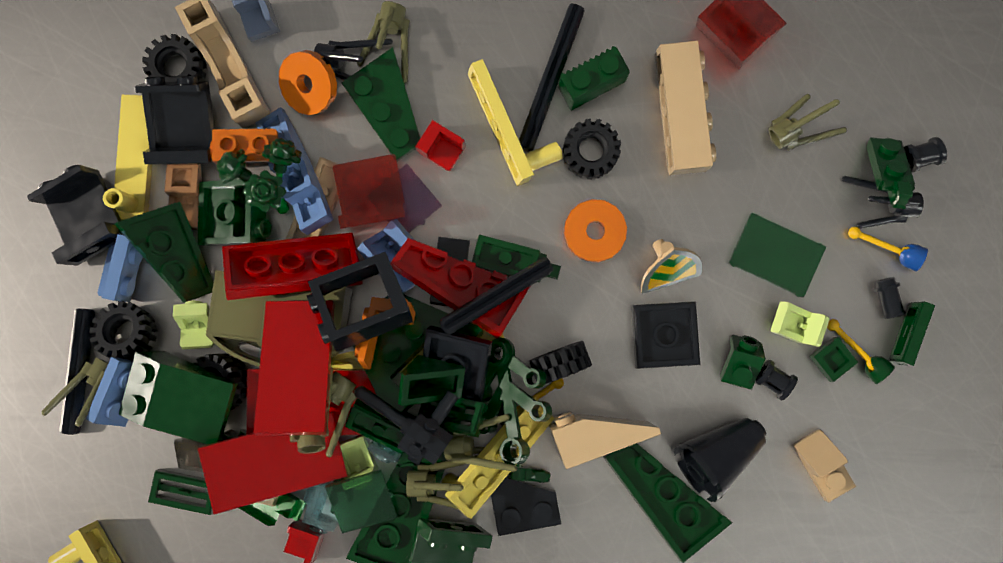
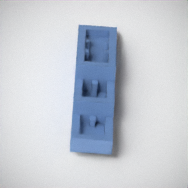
(300, 179)

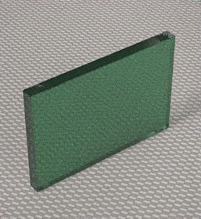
(777, 255)

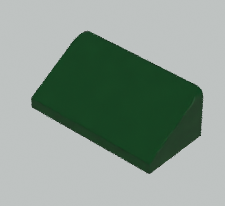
(374, 426)

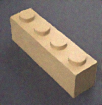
(684, 108)

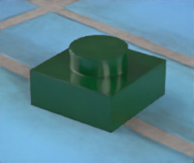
(833, 359)

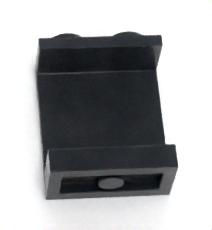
(79, 214)

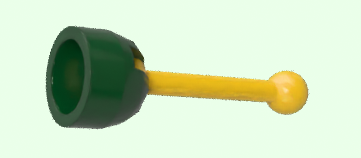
(876, 367)

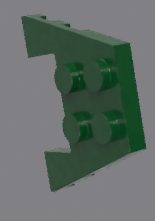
(401, 345)

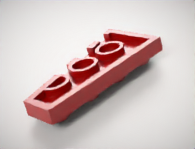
(454, 282)

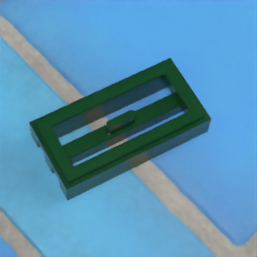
(911, 333)
(475, 420)
(177, 503)

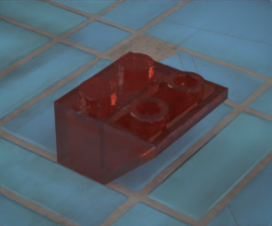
(739, 27)

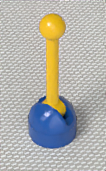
(910, 256)

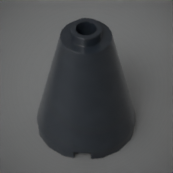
(720, 456)

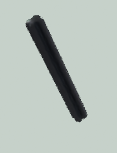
(551, 76)

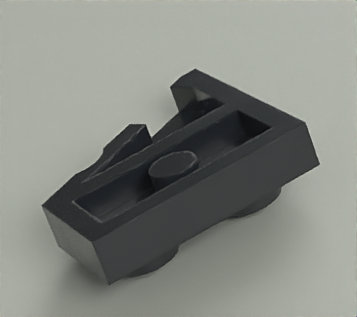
(524, 507)

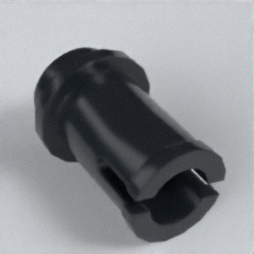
(889, 297)

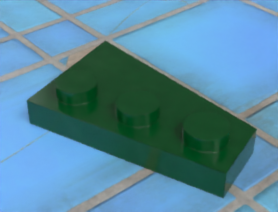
(385, 103)
(171, 249)

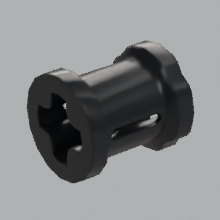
(925, 154)
(776, 380)

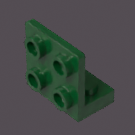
(447, 541)

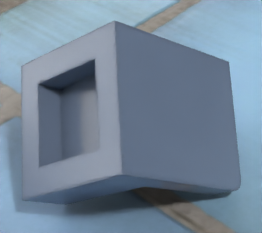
(257, 18)

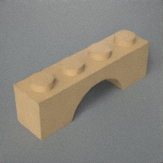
(224, 60)

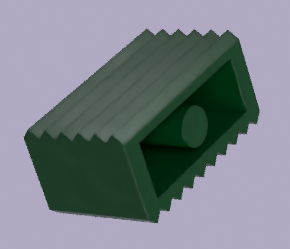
(593, 78)

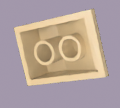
(590, 436)

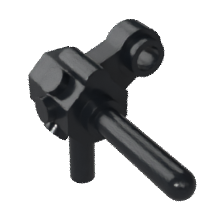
(422, 435)

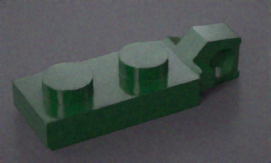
(891, 170)
(506, 257)

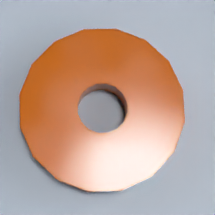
(293, 86)
(595, 212)

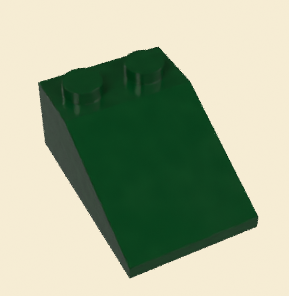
(177, 397)

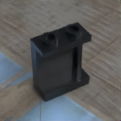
(177, 120)

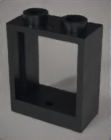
(371, 326)

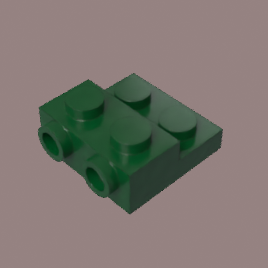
(228, 217)

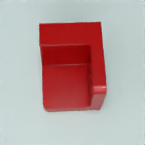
(441, 146)
(303, 541)

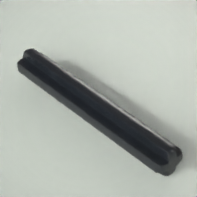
(496, 295)
(78, 355)

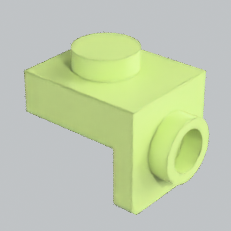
(192, 320)
(799, 324)
(357, 457)

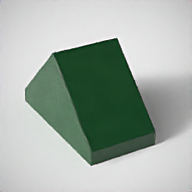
(429, 380)

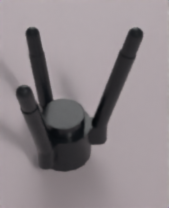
(335, 56)
(913, 207)

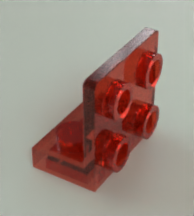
(369, 191)

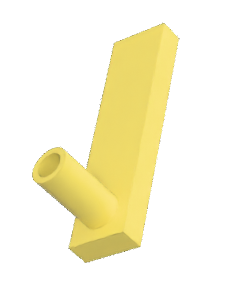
(519, 163)
(132, 176)
(482, 481)
(89, 545)

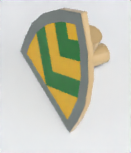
(671, 267)

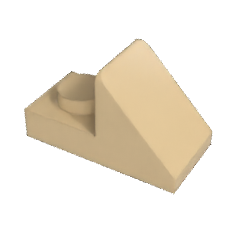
(824, 465)

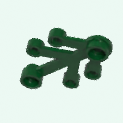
(508, 395)

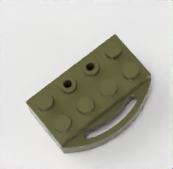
(243, 319)

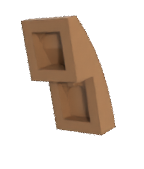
(183, 186)

